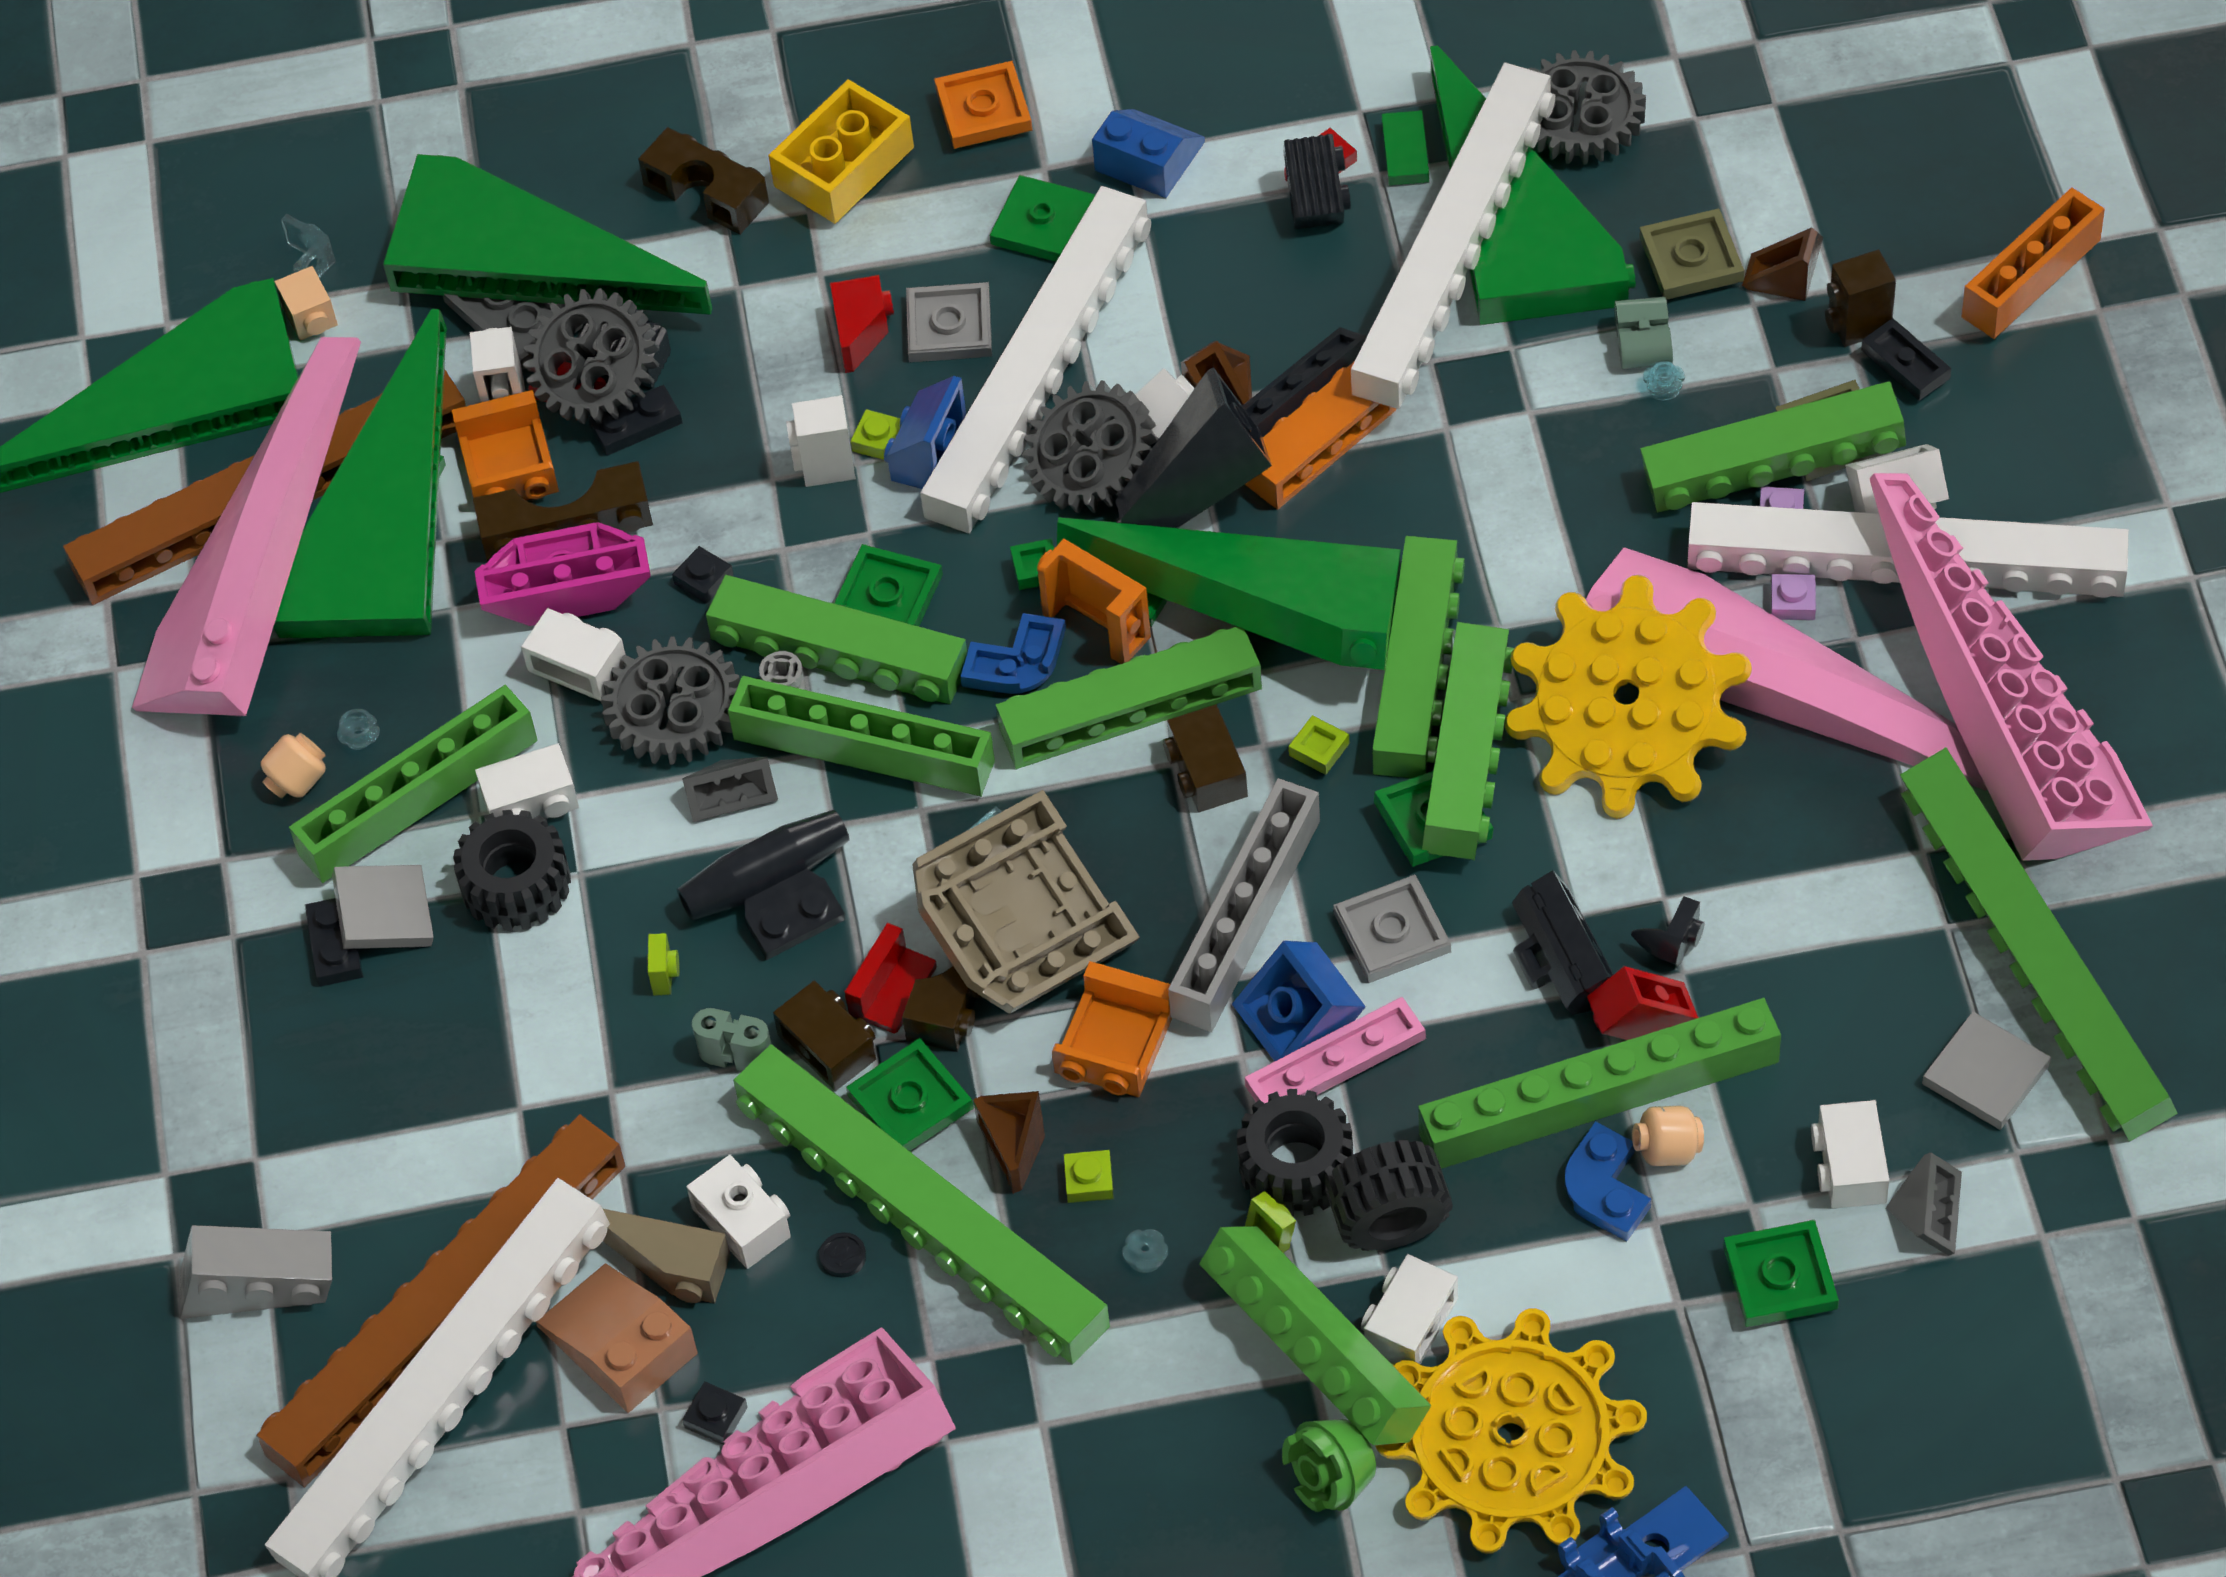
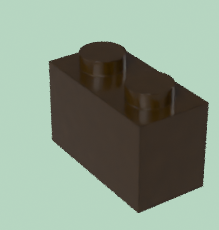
(1860, 297)
(1206, 759)
(825, 1034)

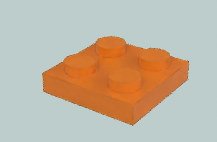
(983, 104)

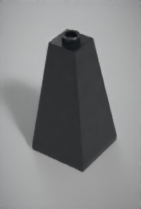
(1196, 461)

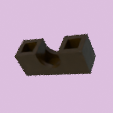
(679, 162)

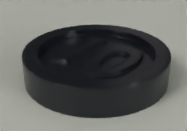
(842, 1254)

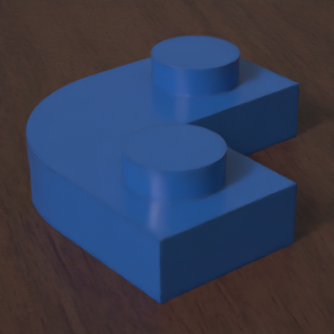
(1018, 667)
(1594, 1187)

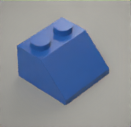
(1144, 150)
(925, 432)
(1296, 999)

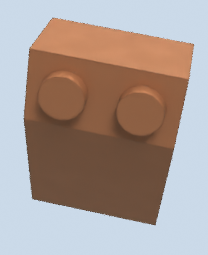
(620, 1335)

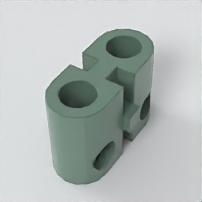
(1643, 332)
(728, 1041)

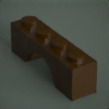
(613, 499)
(940, 1011)

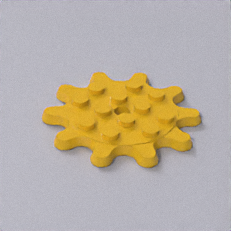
(1635, 741)
(1543, 1392)

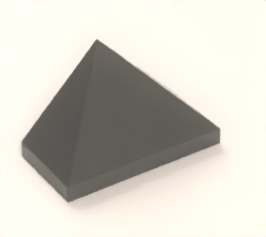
(729, 787)
(1930, 1202)

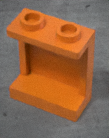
(505, 447)
(1097, 591)
(1114, 1031)

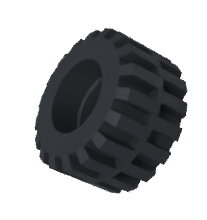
(504, 842)
(1287, 1121)
(1388, 1195)

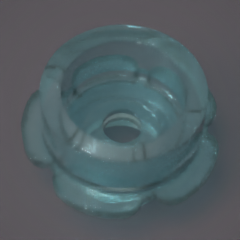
(1660, 387)
(354, 721)
(1145, 1260)

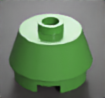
(1330, 1463)

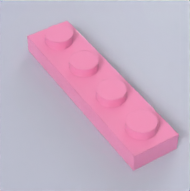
(1340, 1053)

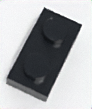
(1906, 359)
(647, 418)
(330, 959)

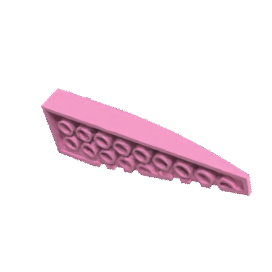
(226, 609)
(1793, 673)
(2028, 742)
(833, 1437)

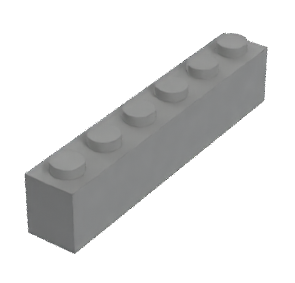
(1244, 905)

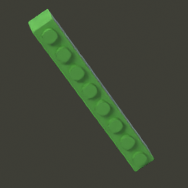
(1600, 1083)

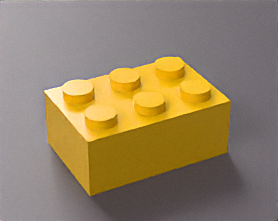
(841, 151)

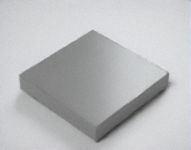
(949, 322)
(382, 906)
(1392, 928)
(1986, 1070)

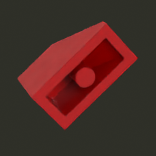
(860, 317)
(1639, 1004)

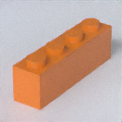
(2032, 263)
(1315, 438)

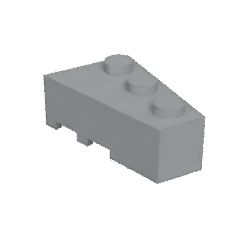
(253, 1269)

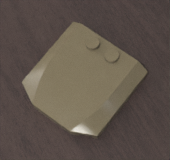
(1017, 906)

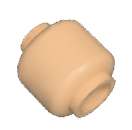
(293, 766)
(1668, 1135)

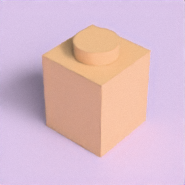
(306, 303)

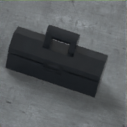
(1566, 939)

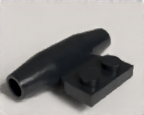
(775, 883)

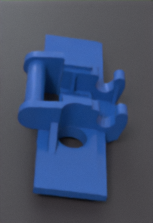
(1619, 1552)

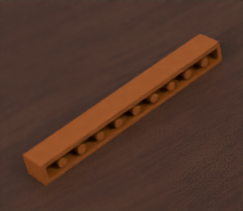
(181, 523)
(356, 1377)

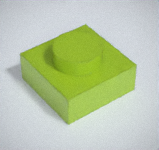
(874, 433)
(1319, 744)
(662, 964)
(1088, 1176)
(1272, 1220)

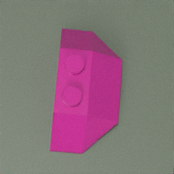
(564, 570)

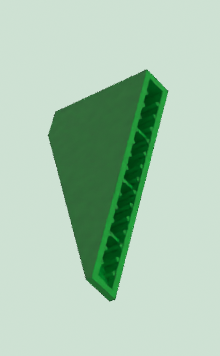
(494, 241)
(1545, 244)
(194, 384)
(373, 535)
(1293, 591)

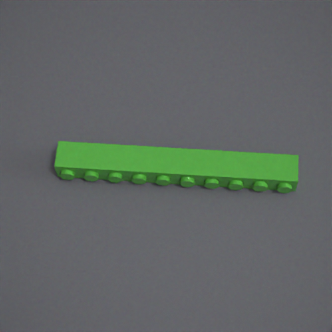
(2038, 945)
(921, 1205)

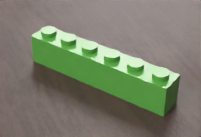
(1773, 447)
(837, 639)
(1416, 656)
(1128, 696)
(862, 735)
(1465, 741)
(413, 783)
(1315, 1335)

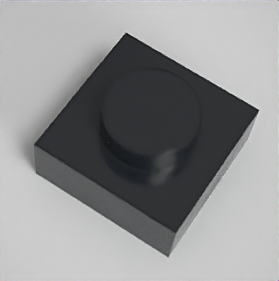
(702, 574)
(714, 1413)

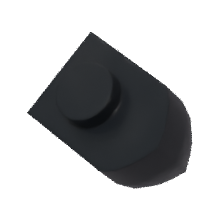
(1682, 932)

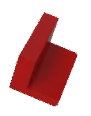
(886, 980)

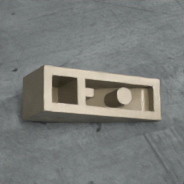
(673, 1255)

